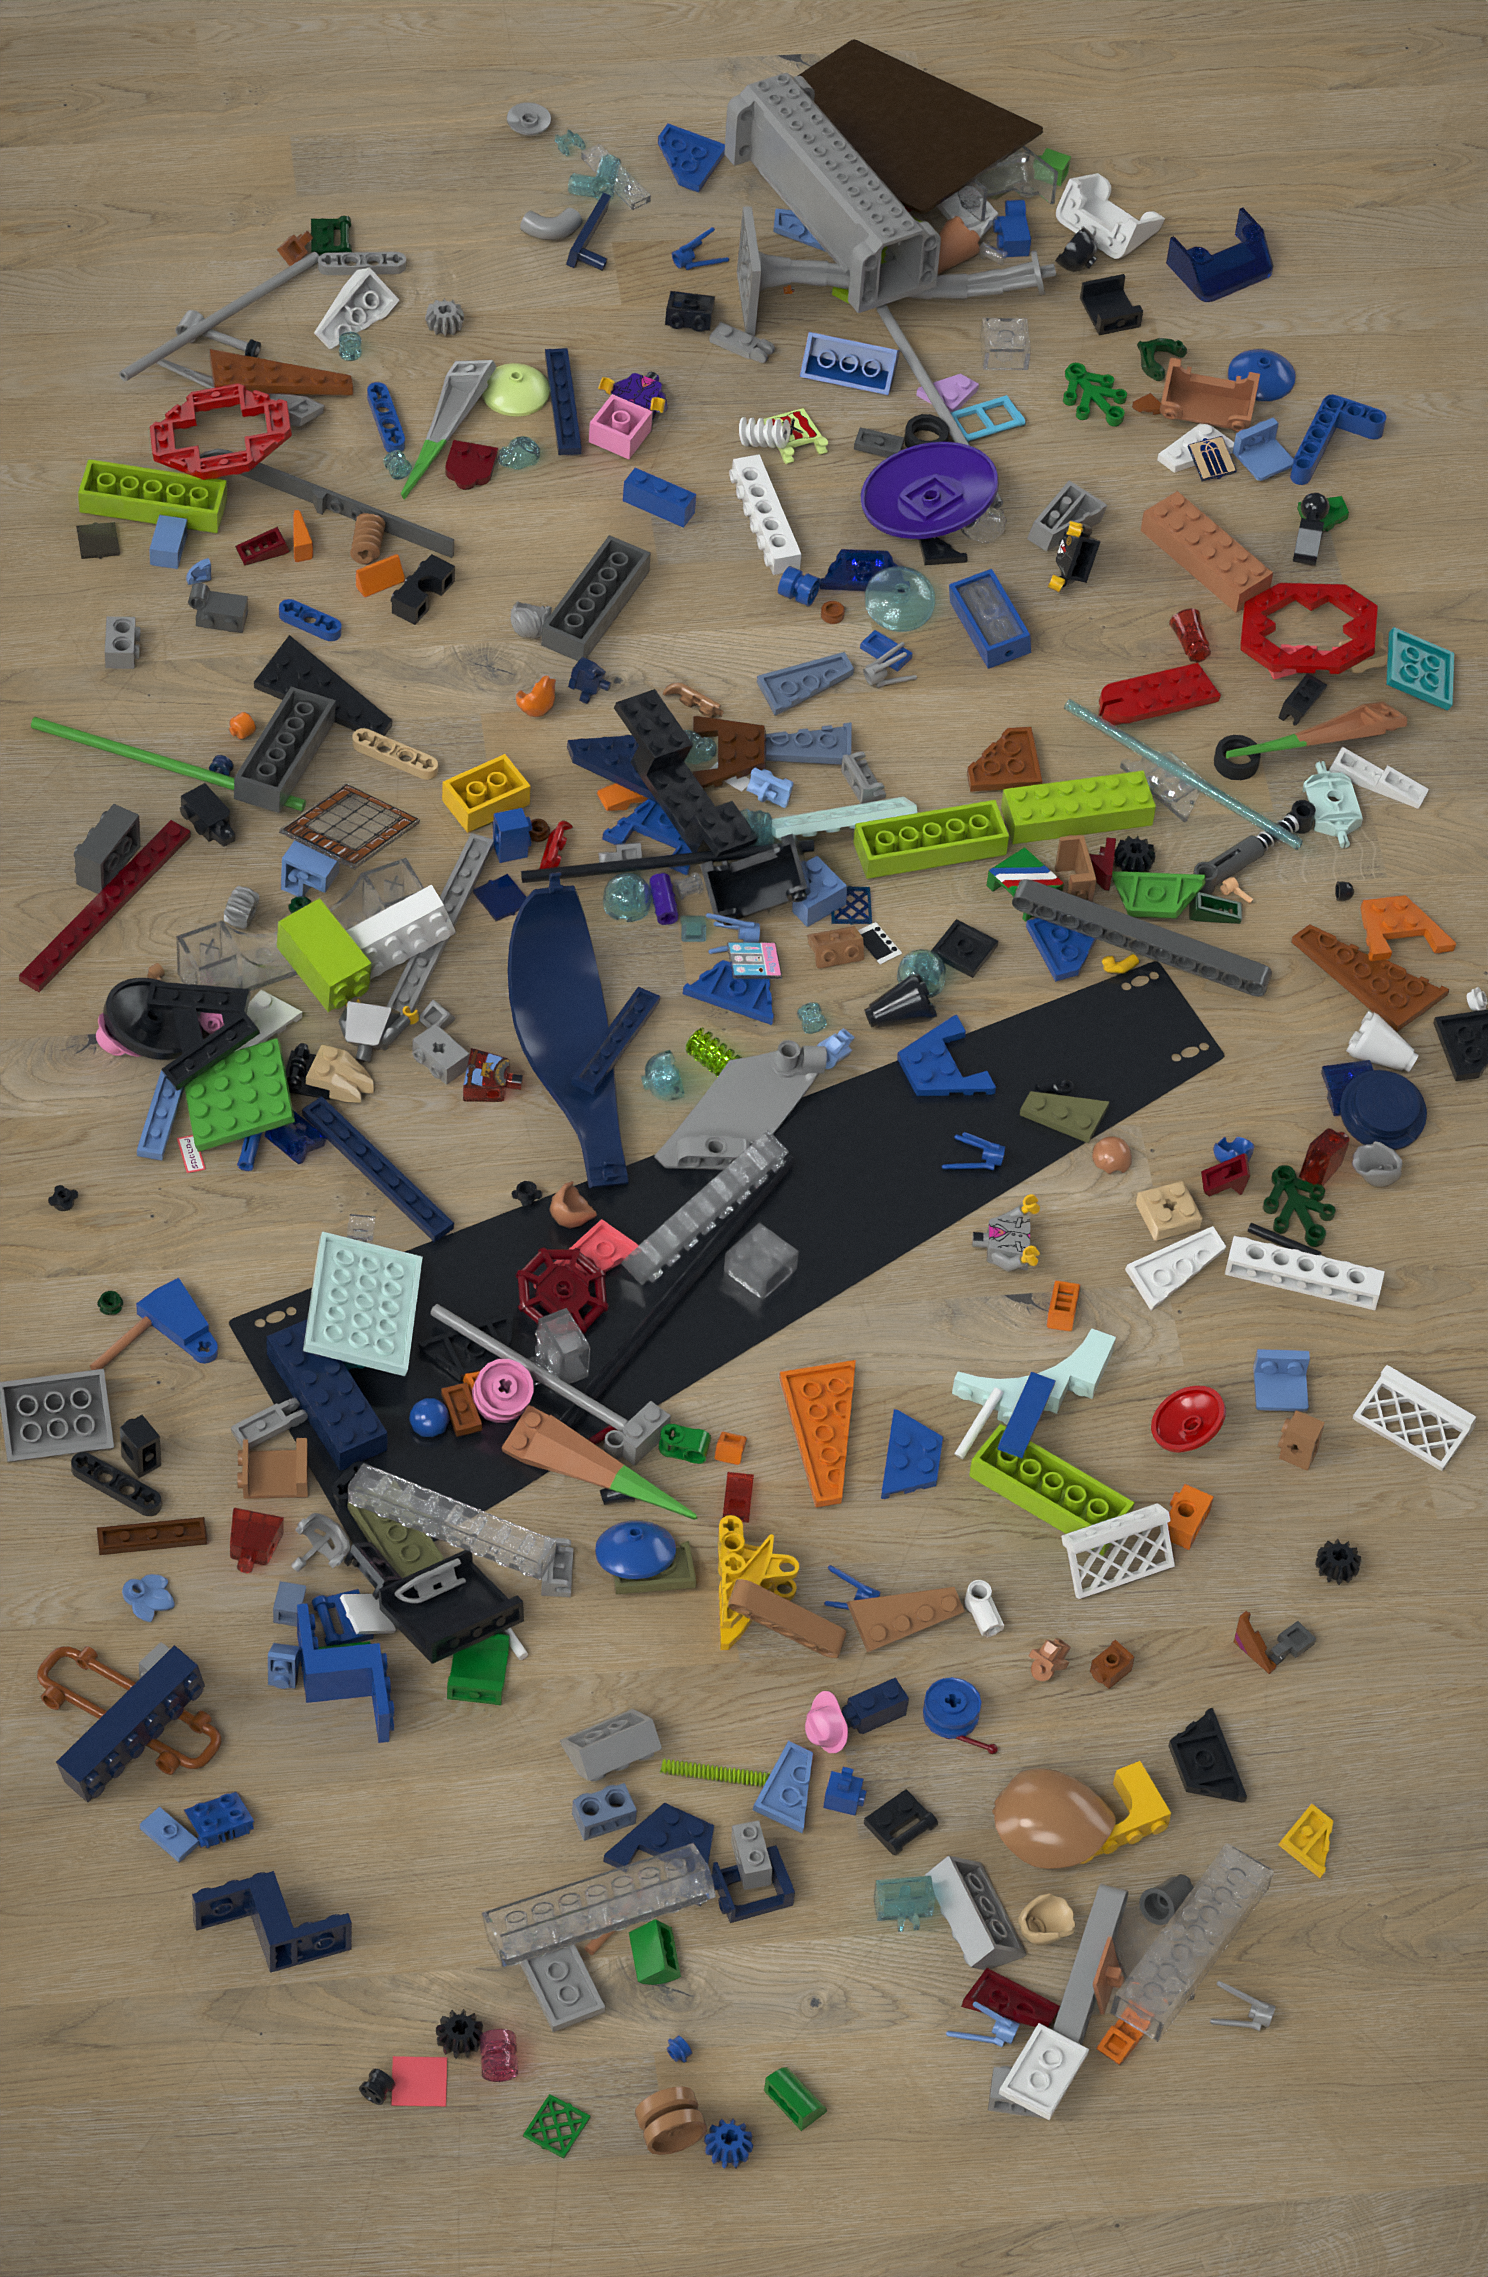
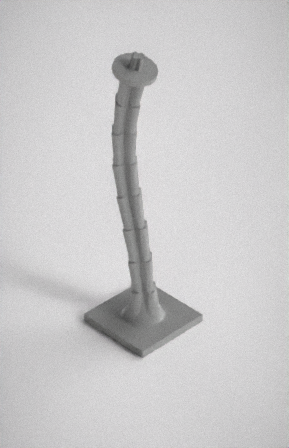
(761, 271)

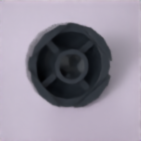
(1079, 252)

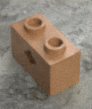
(1300, 1439)

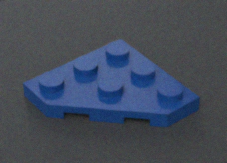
(690, 156)
(1060, 947)

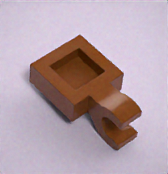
(293, 248)

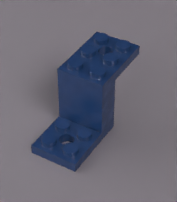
(278, 1938)

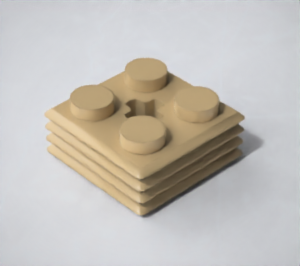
(1168, 1210)

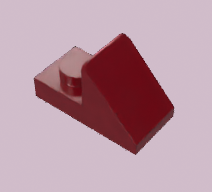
(1103, 863)
(1228, 1174)

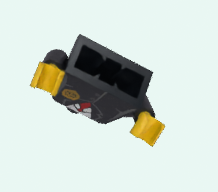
(1075, 556)

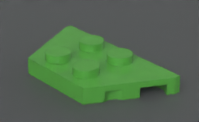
(1156, 893)

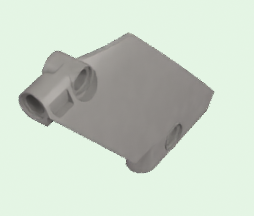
(742, 1105)

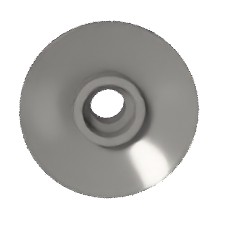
(528, 118)

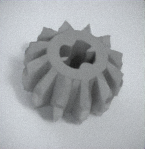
(444, 317)
(241, 907)

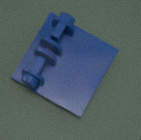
(218, 1817)

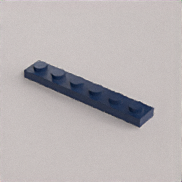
(563, 401)
(615, 1040)

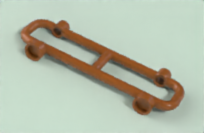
(169, 1758)

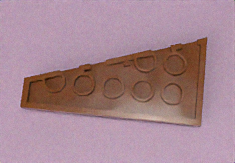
(275, 376)
(1377, 984)

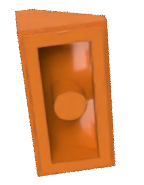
(379, 575)

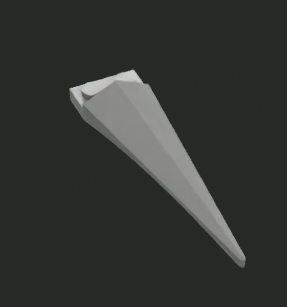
(300, 407)

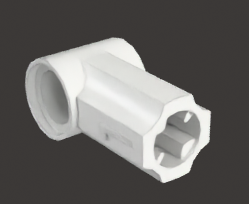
(983, 1609)

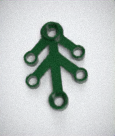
(1299, 1204)

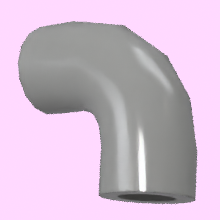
(551, 228)

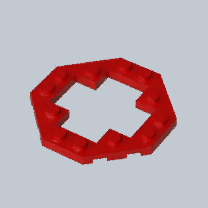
(236, 463)
(1307, 660)

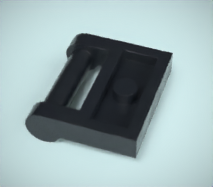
(895, 1816)

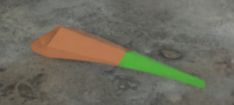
(1358, 723)
(555, 1447)

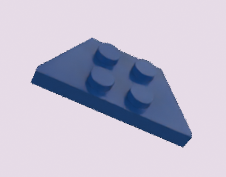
(740, 996)
(911, 1456)

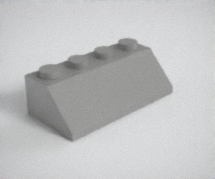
(975, 1913)

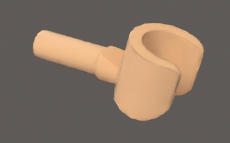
(1231, 885)

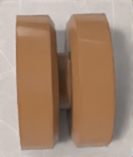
(670, 2120)

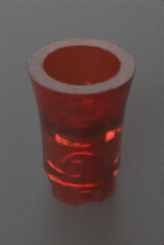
(1191, 634)

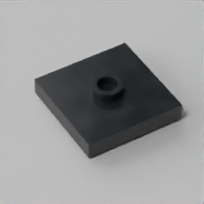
(965, 948)

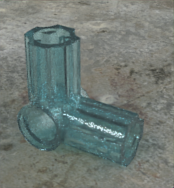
(605, 177)
(761, 824)

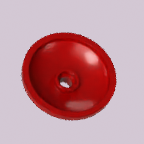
(1188, 1419)

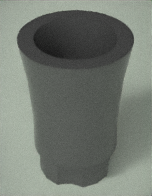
(1162, 1901)

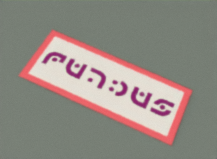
(192, 1158)

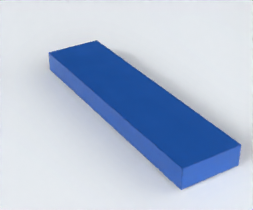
(1026, 1415)

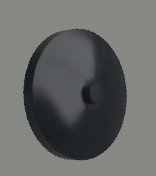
(141, 1028)

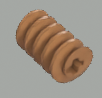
(367, 538)

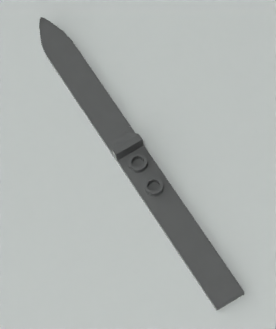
(327, 499)

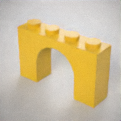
(1145, 1808)

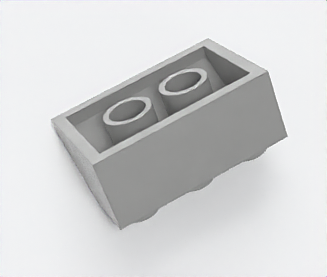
(612, 1744)

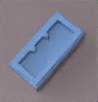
(169, 1834)

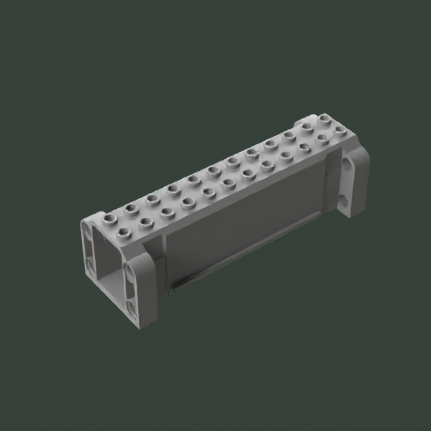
(831, 190)

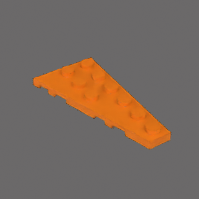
(820, 1415)

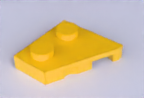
(1309, 1840)

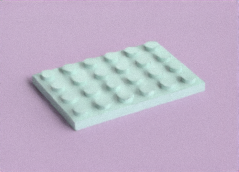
(363, 1304)

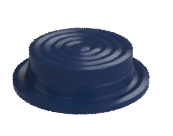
(1383, 1109)

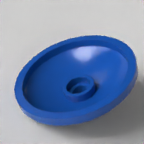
(1275, 372)
(635, 1549)

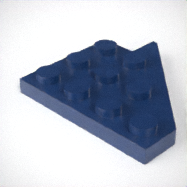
(610, 759)

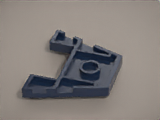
(662, 1832)

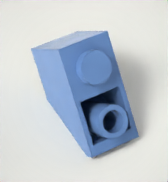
(283, 1665)

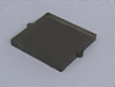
(98, 540)

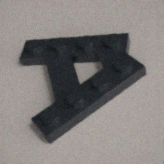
(200, 1053)

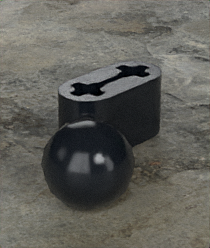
(1313, 508)

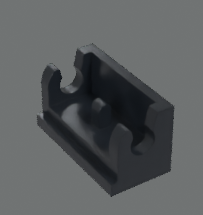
(1302, 698)
(372, 1565)

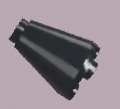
(902, 1004)

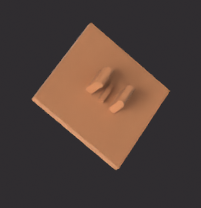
(1107, 1976)

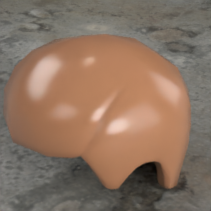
(1112, 1155)

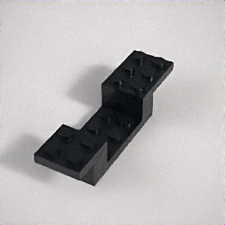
(663, 770)

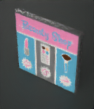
(754, 960)

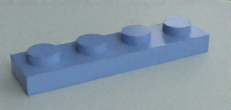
(159, 1120)

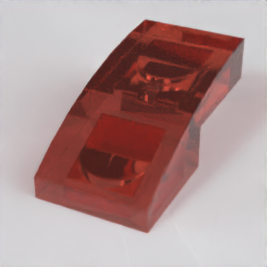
(738, 1495)

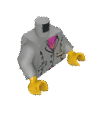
(1009, 1238)

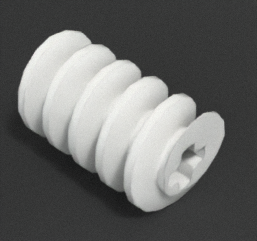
(763, 434)

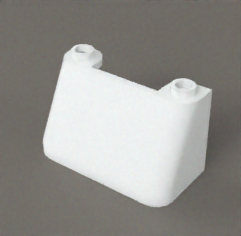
(1116, 231)

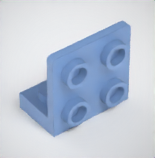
(1281, 1380)

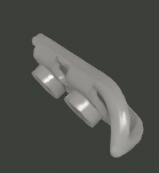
(425, 1582)

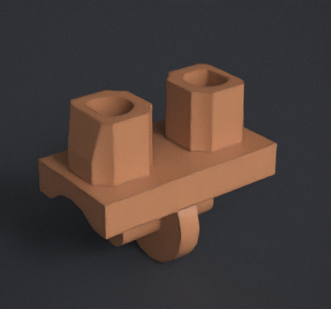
(1049, 1659)

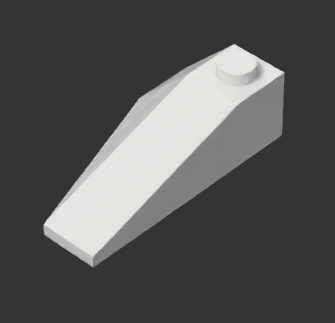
(356, 307)

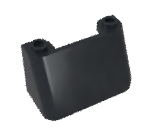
(758, 881)

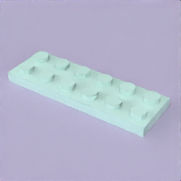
(835, 818)

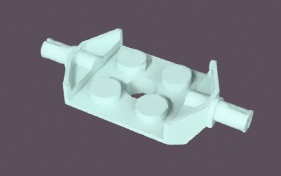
(1330, 816)

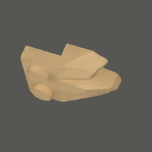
(339, 1073)

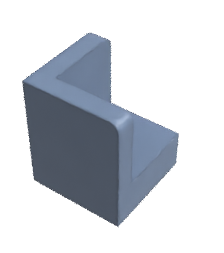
(286, 1603)

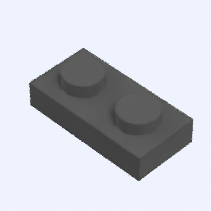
(878, 442)

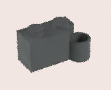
(218, 609)

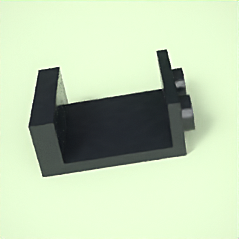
(1109, 305)

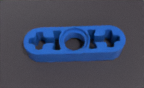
(301, 612)

